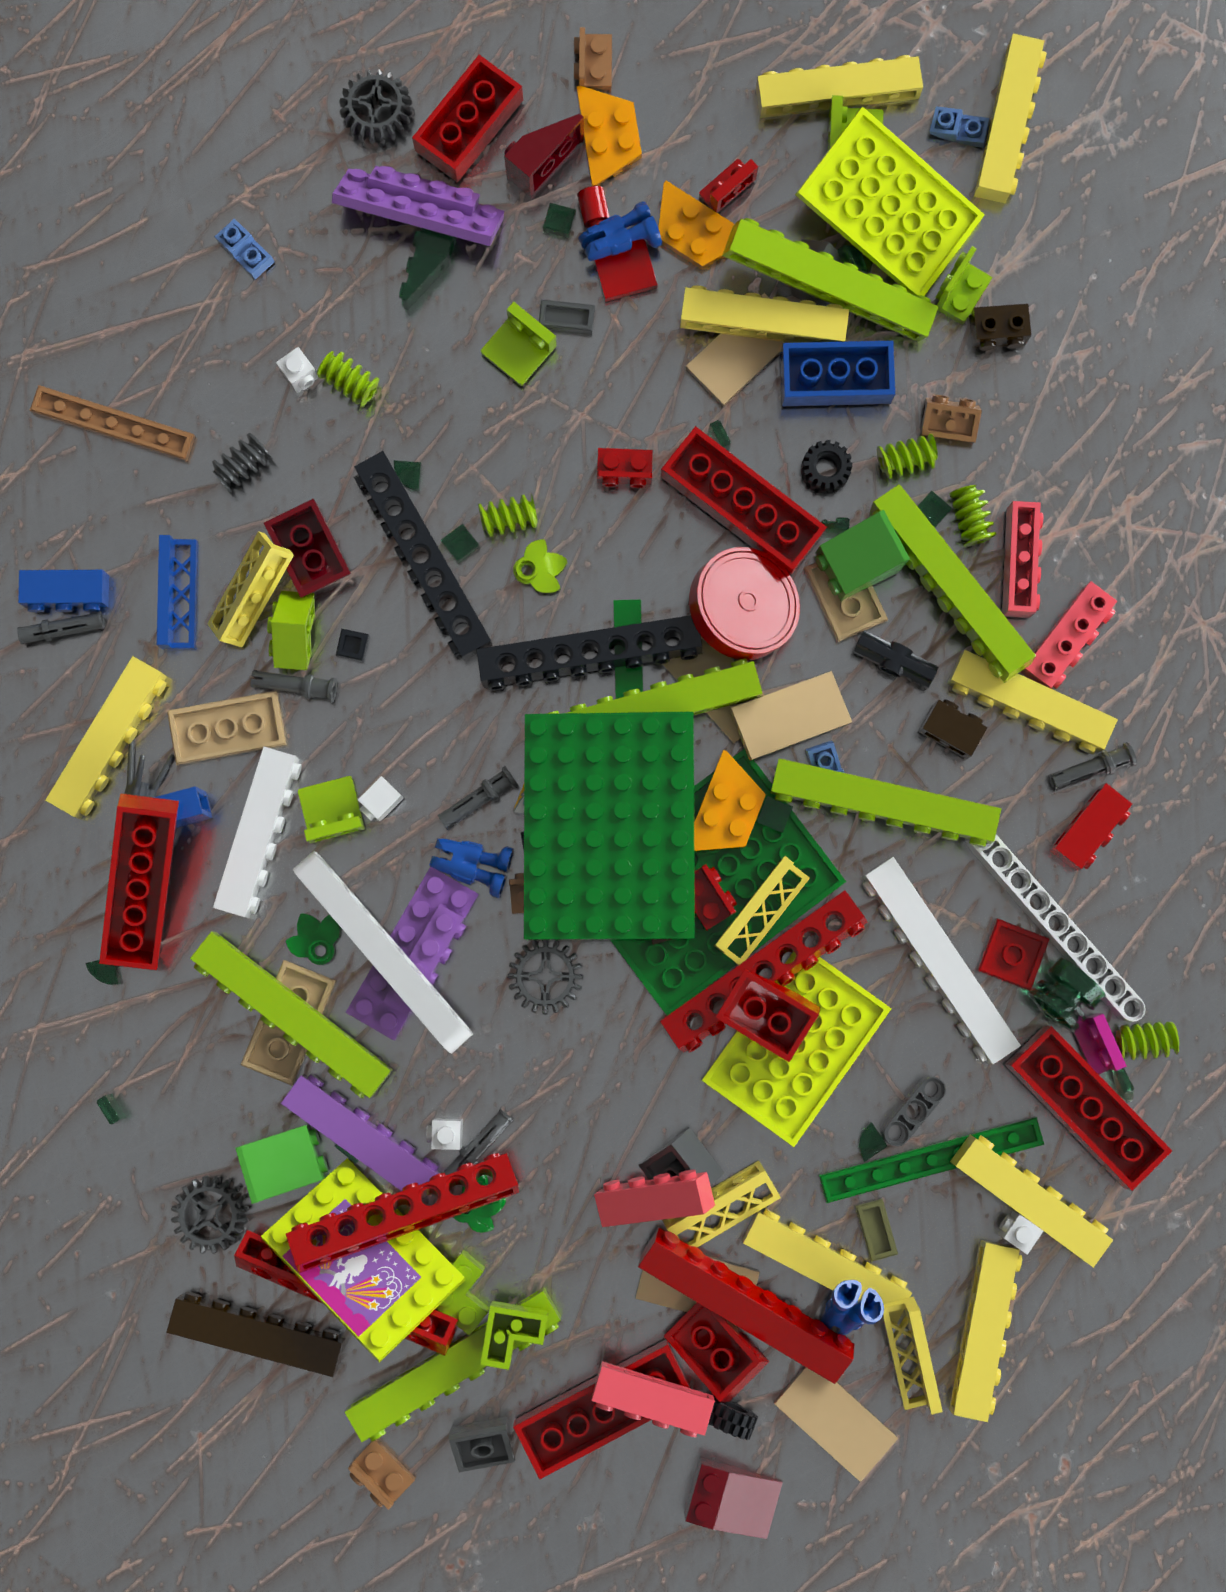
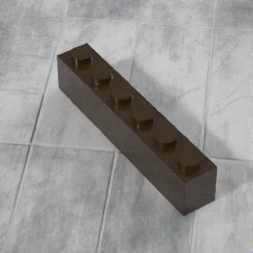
(255, 1334)

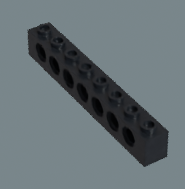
(380, 469)
(629, 636)

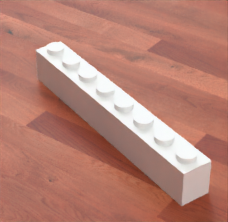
(941, 962)

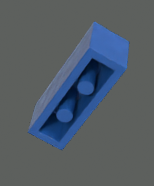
(63, 590)

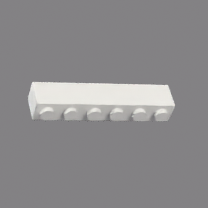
(257, 833)

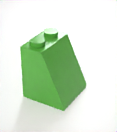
(861, 556)
(281, 1162)

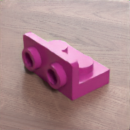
(1099, 1044)

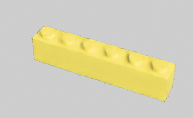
(859, 84)
(1009, 118)
(762, 317)
(1034, 703)
(106, 738)
(1031, 1200)
(817, 1260)
(984, 1331)

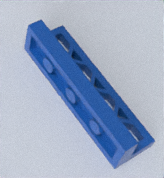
(167, 589)

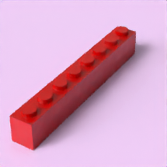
(747, 1305)

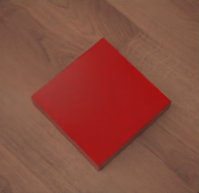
(626, 273)
(1013, 954)

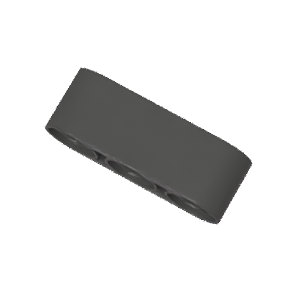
(926, 1105)

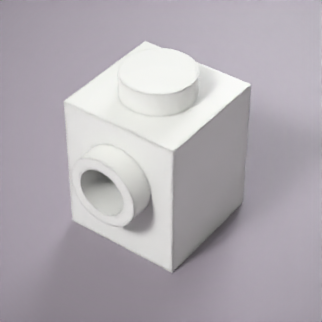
(297, 370)
(379, 800)
(445, 1134)
(1019, 1232)

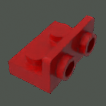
(729, 184)
(624, 467)
(710, 900)

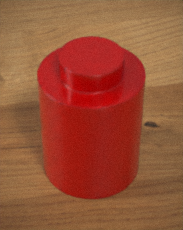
(593, 205)

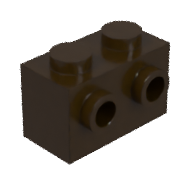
(1000, 326)
(953, 728)

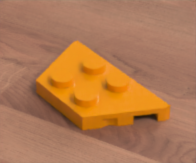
(609, 133)
(692, 227)
(727, 808)

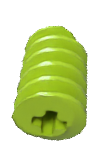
(347, 379)
(907, 455)
(972, 515)
(508, 516)
(1147, 1039)

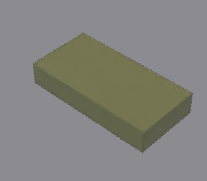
(876, 1229)

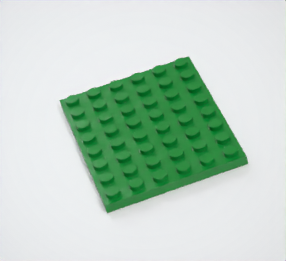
(609, 826)
(685, 967)

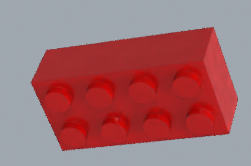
(468, 118)

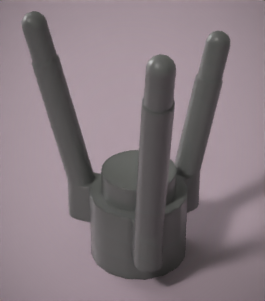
(139, 788)

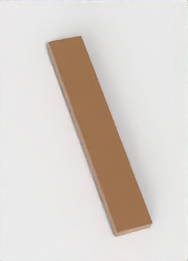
(112, 423)

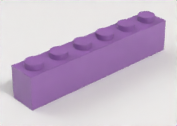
(356, 1134)

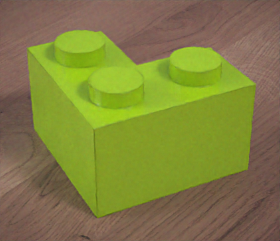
(291, 630)
(462, 1303)
(510, 1324)

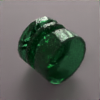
(1067, 994)

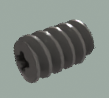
(240, 461)

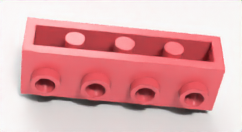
(1021, 559)
(1069, 636)
(654, 1199)
(653, 1399)

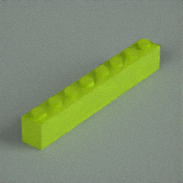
(830, 280)
(955, 587)
(690, 694)
(885, 801)
(291, 1014)
(432, 1377)

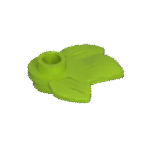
(543, 565)

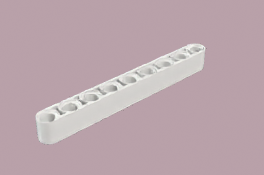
(1066, 930)
(383, 952)

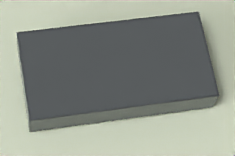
(567, 316)

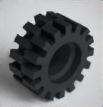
(834, 452)
(733, 1419)

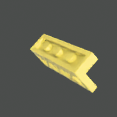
(251, 593)
(752, 906)
(724, 1194)
(922, 1355)

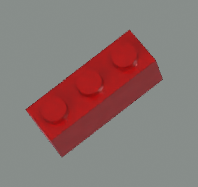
(1091, 827)

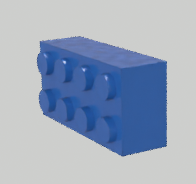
(837, 373)

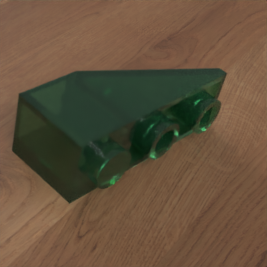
(429, 261)

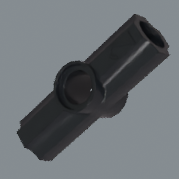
(895, 659)

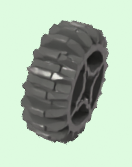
(355, 101)
(565, 976)
(191, 1230)

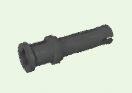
(306, 686)
(1105, 763)
(489, 790)

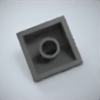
(682, 1154)

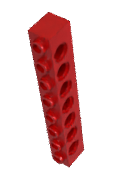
(840, 907)
(392, 1226)
(259, 1259)

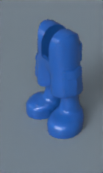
(613, 237)
(465, 860)
(848, 1312)

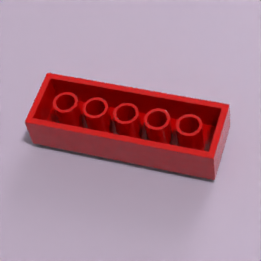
(742, 500)
(138, 881)
(1088, 1107)
(574, 1425)

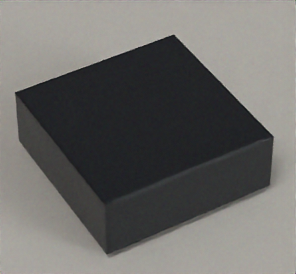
(352, 645)

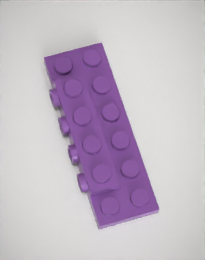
(419, 203)
(424, 935)

